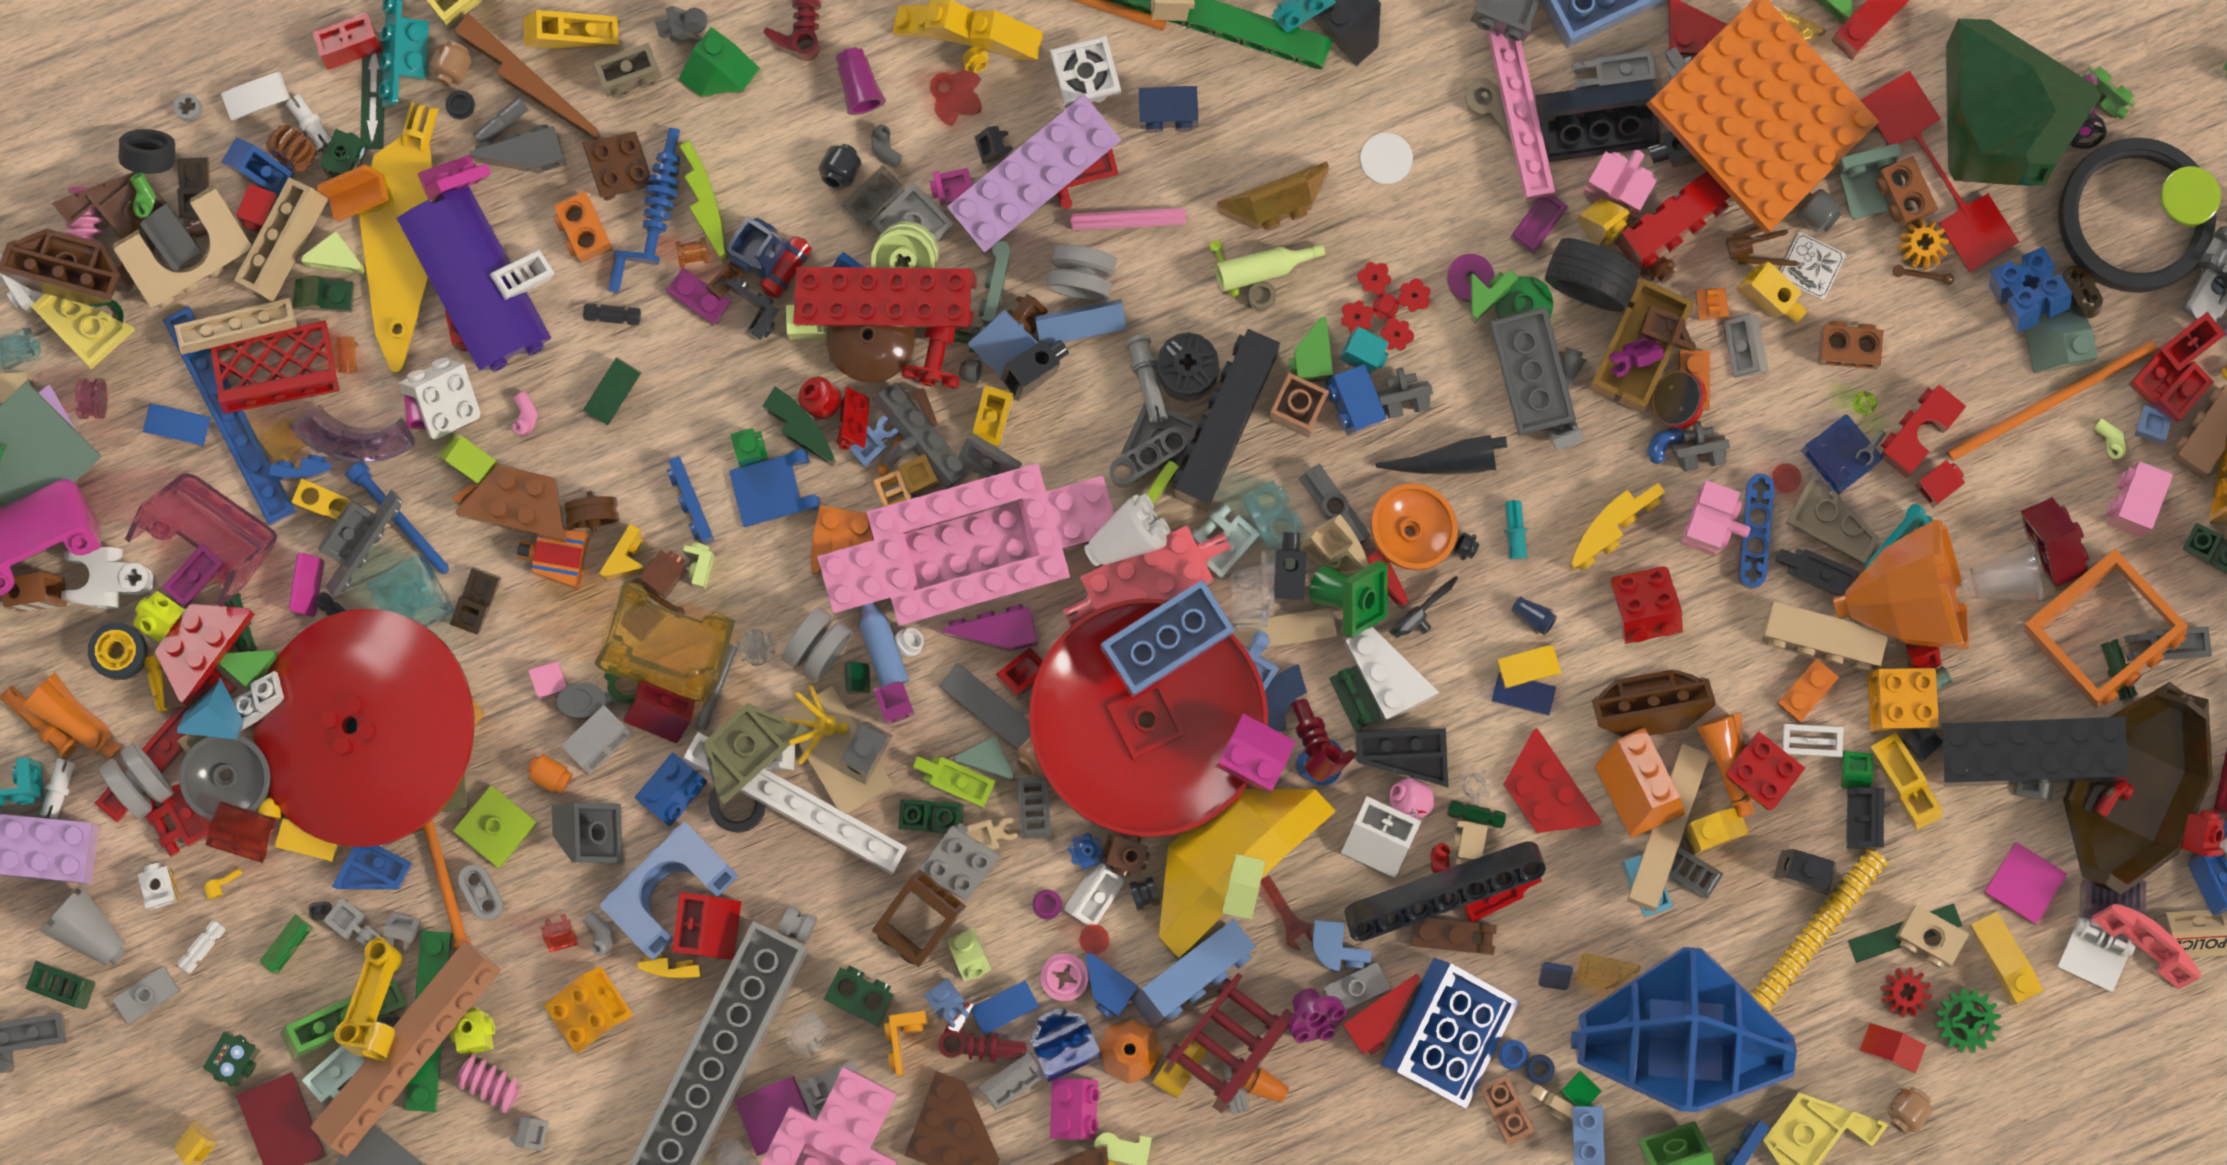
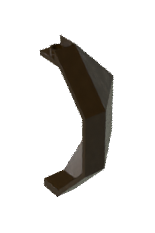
(2170, 774)

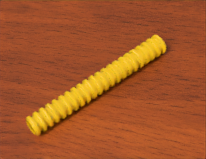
(1819, 928)

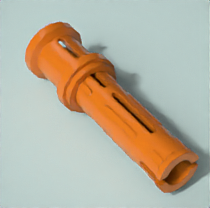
(48, 734)

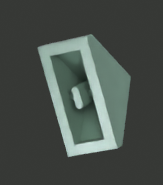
(988, 759)

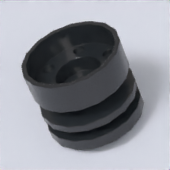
(1174, 378)

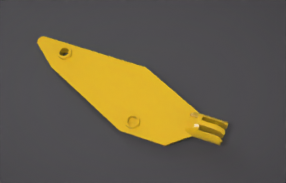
(392, 266)

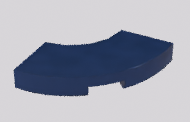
(1281, 694)

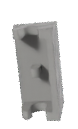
(596, 739)

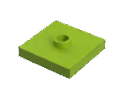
(495, 826)

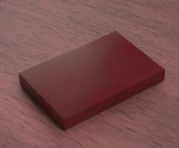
(280, 1123)

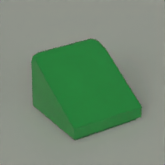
(1856, 770)
(1580, 1090)

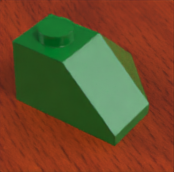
(717, 66)

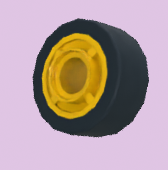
(101, 648)

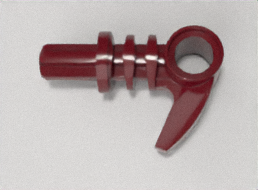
(803, 29)
(1325, 757)
(980, 1046)

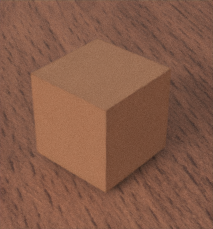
(1298, 405)

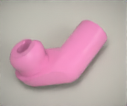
(527, 416)

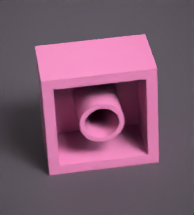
(2139, 499)

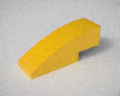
(1907, 781)
(195, 1144)

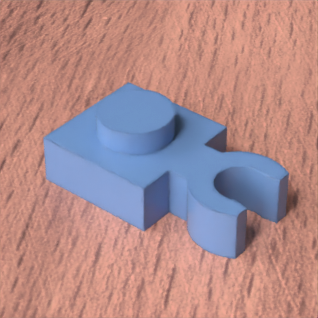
(2153, 425)
(874, 443)
(946, 1001)

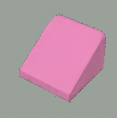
(547, 680)

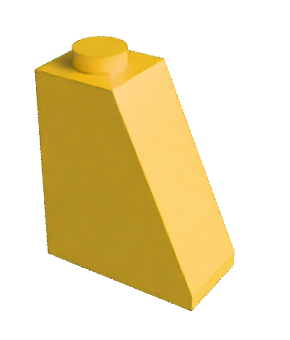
(1715, 830)

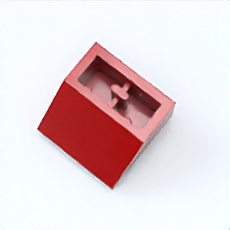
(706, 926)

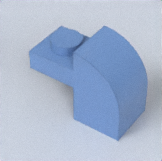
(1328, 948)

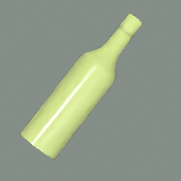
(1262, 266)

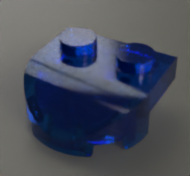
(1063, 1043)

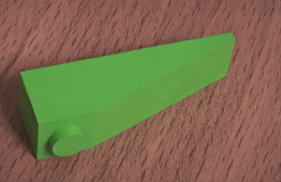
(320, 1027)

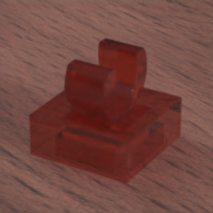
(559, 935)

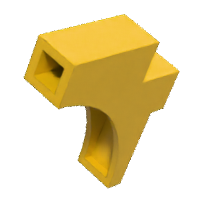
(962, 25)

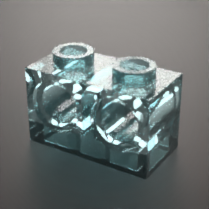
(1265, 518)

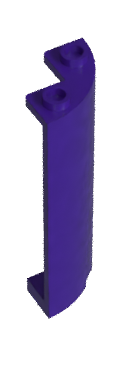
(458, 257)

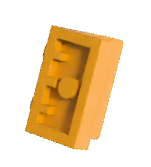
(1902, 699)
(588, 1009)
(910, 1023)

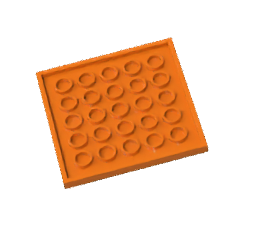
(1762, 113)

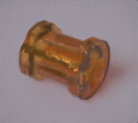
(692, 252)

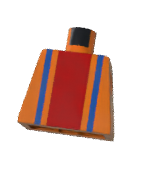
(556, 559)

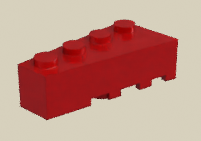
(1673, 220)

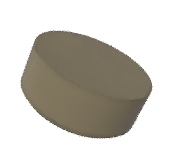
(1261, 296)

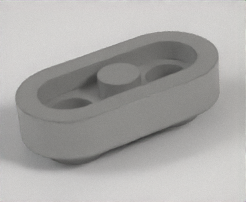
(480, 893)

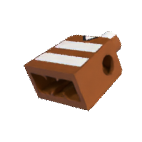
(34, 592)

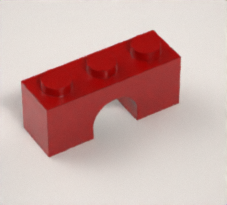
(1936, 409)

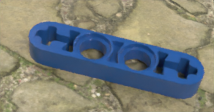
(1757, 531)

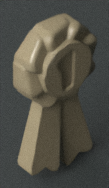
(1485, 98)

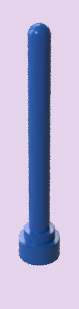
(360, 475)

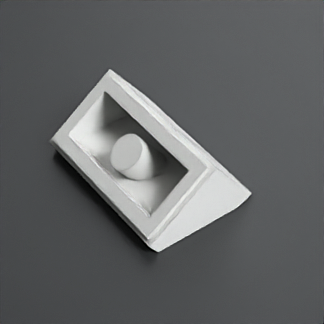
(1094, 894)

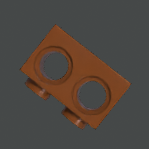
(1914, 190)
(1850, 354)

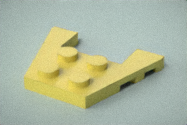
(1812, 1127)

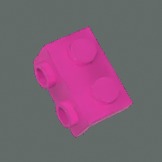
(1074, 1109)

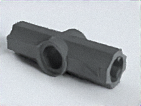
(1323, 491)

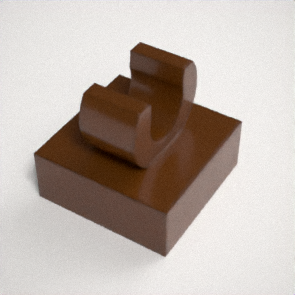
(1026, 312)

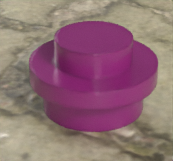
(1047, 904)

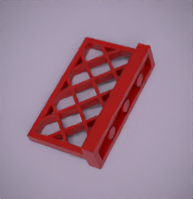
(282, 389)

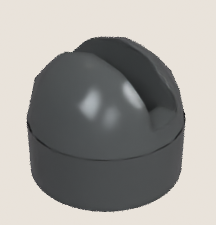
(970, 371)

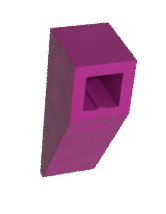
(1002, 631)

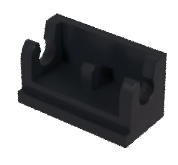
(1865, 818)

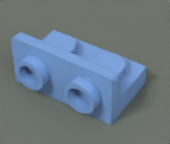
(1588, 1135)

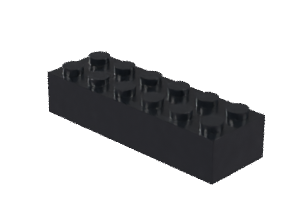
(1227, 419)
(2035, 751)

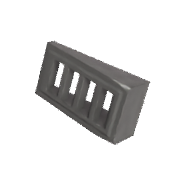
(1034, 782)
(1704, 867)

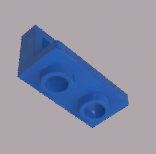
(671, 789)

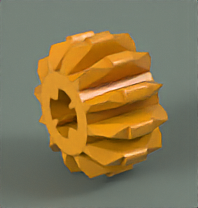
(1931, 236)

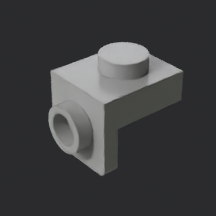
(1565, 435)

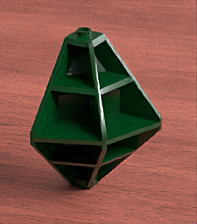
(2009, 106)

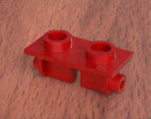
(853, 419)

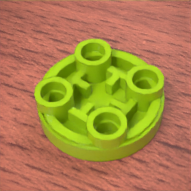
(2190, 196)

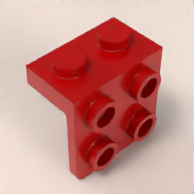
(1647, 604)
(1764, 771)

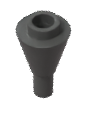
(1571, 363)

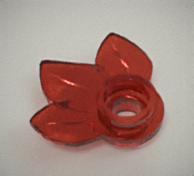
(959, 98)

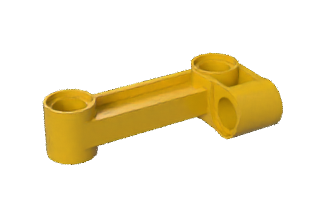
(359, 1030)

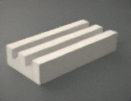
(1786, 739)

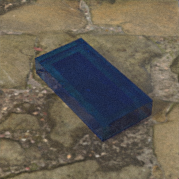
(1530, 696)

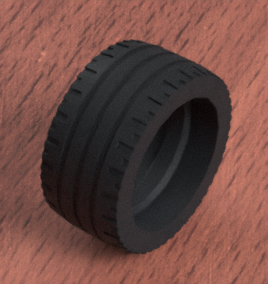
(1592, 274)

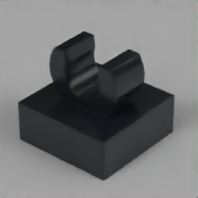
(991, 144)

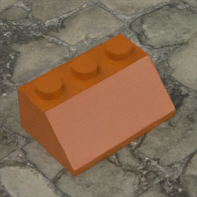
(1639, 784)

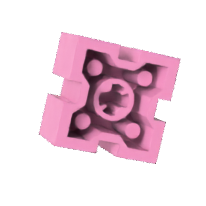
(1621, 182)
(1713, 519)

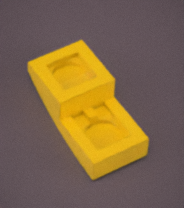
(1528, 666)

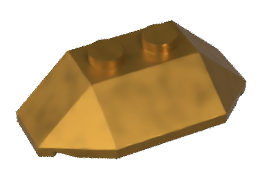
(1276, 200)

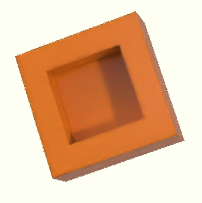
(1711, 304)

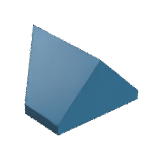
(212, 715)

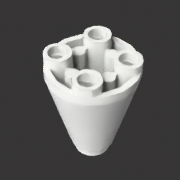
(1128, 533)

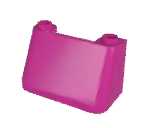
(43, 520)

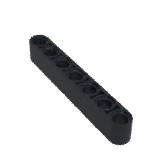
(1444, 891)

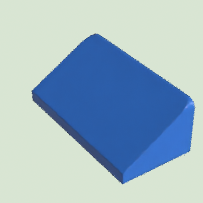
(2211, 879)

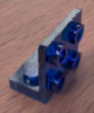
(1835, 452)

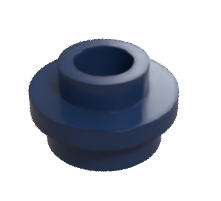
(1546, 1062)

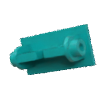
(1296, 12)

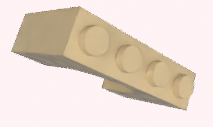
(158, 280)

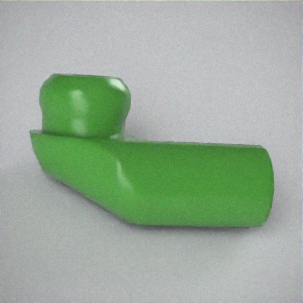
(144, 197)

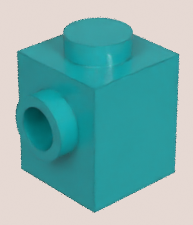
(1365, 349)

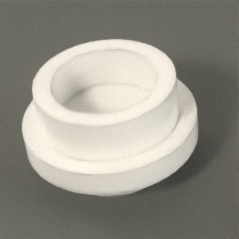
(909, 641)

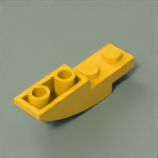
(1604, 530)

